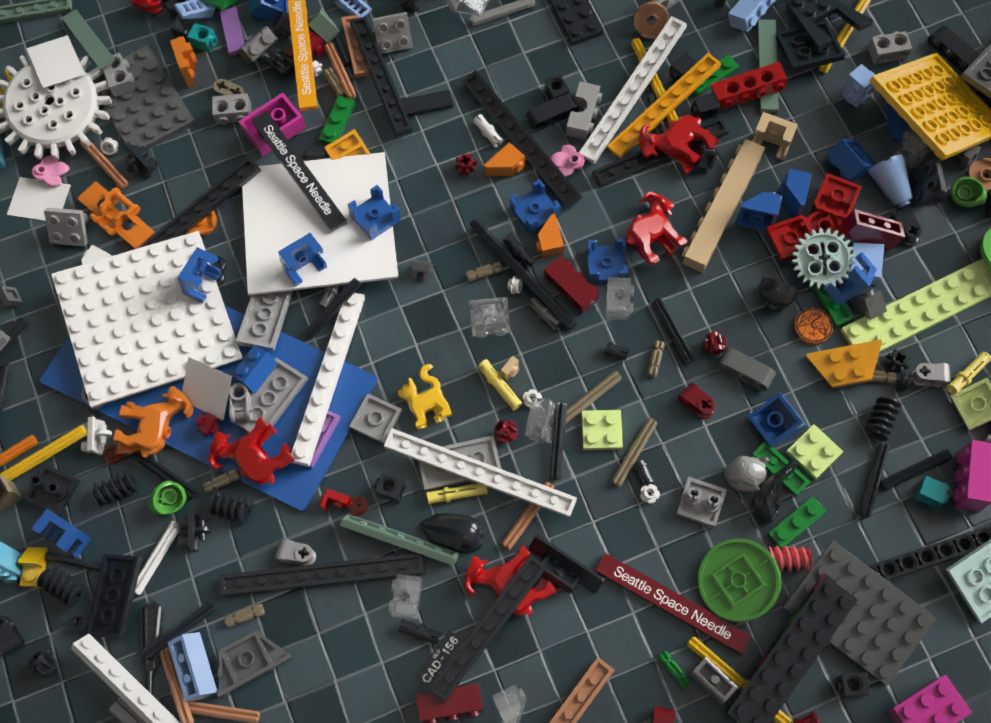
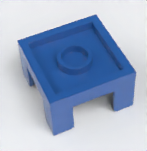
(534, 208)
(375, 214)
(300, 254)
(606, 261)
(194, 270)
(856, 282)
(60, 526)

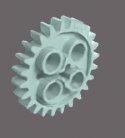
(805, 259)

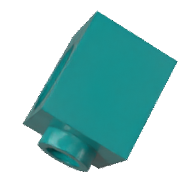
(202, 37)
(932, 492)

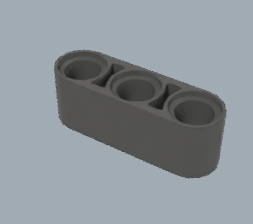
(746, 369)

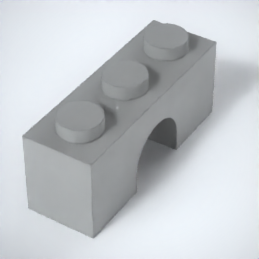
(581, 123)

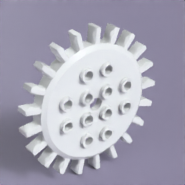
(40, 131)

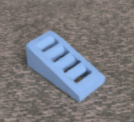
(195, 9)
(350, 9)

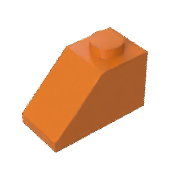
(505, 162)
(550, 239)

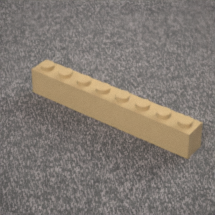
(723, 206)

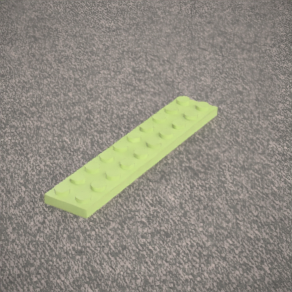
(924, 307)

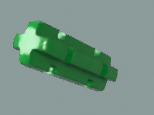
(674, 669)

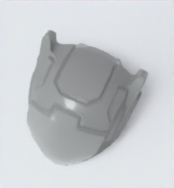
(746, 473)

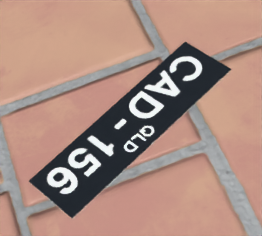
(438, 658)

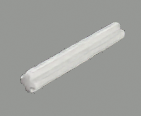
(156, 556)

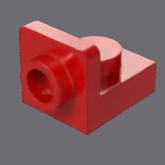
(338, 500)

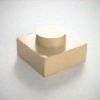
(510, 368)

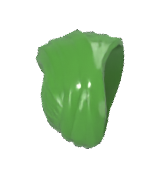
(968, 192)
(172, 498)

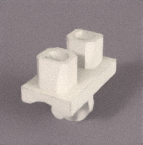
(96, 436)

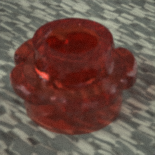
(111, 458)
(358, 500)

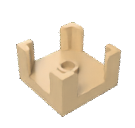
(775, 131)

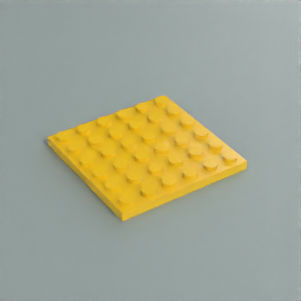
(936, 104)

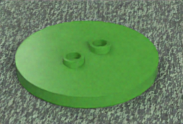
(739, 580)

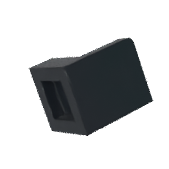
(282, 24)
(180, 29)
(707, 156)

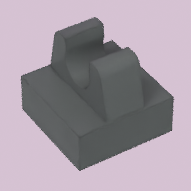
(968, 156)
(421, 266)
(9, 297)

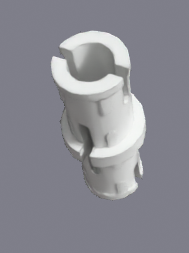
(488, 130)

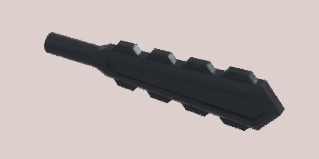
(150, 631)

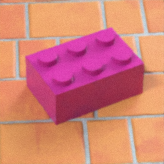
(282, 113)
(973, 477)
(931, 704)

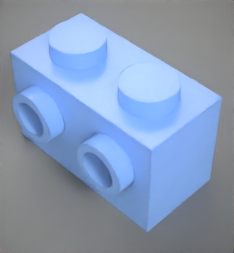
(857, 86)

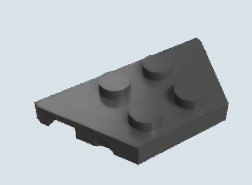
(247, 660)

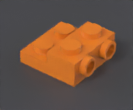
(185, 58)

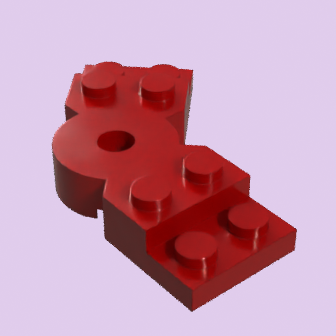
(830, 208)

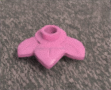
(564, 160)
(52, 171)

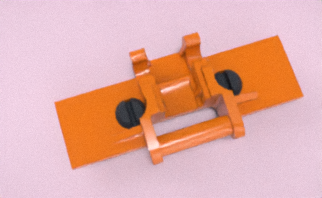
(111, 219)

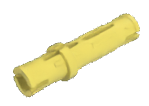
(964, 377)
(494, 378)
(456, 493)

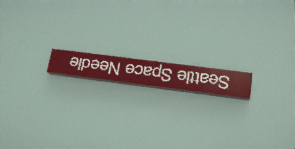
(673, 603)

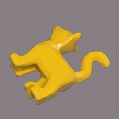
(428, 401)

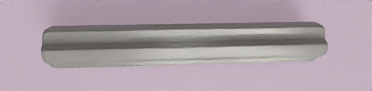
(501, 11)

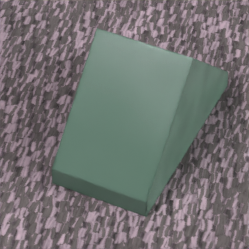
(323, 26)

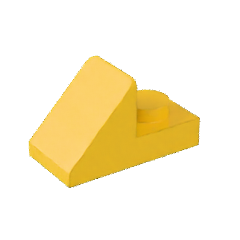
(33, 565)

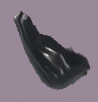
(766, 499)
(454, 531)

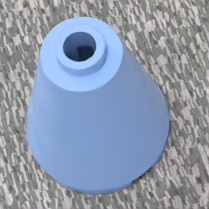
(893, 180)

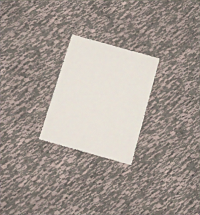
(55, 61)
(34, 196)
(206, 387)

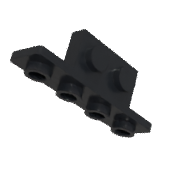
(563, 568)

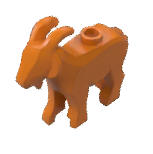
(153, 423)

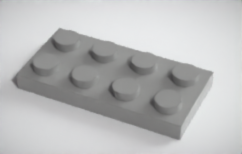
(264, 320)
(274, 395)
(480, 449)

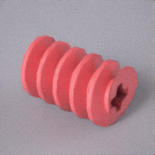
(792, 557)

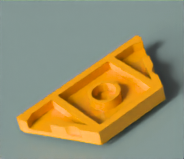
(847, 364)

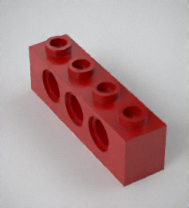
(761, 80)

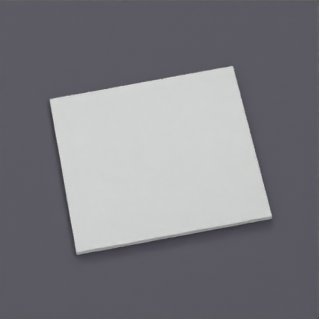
(281, 214)
(135, 323)

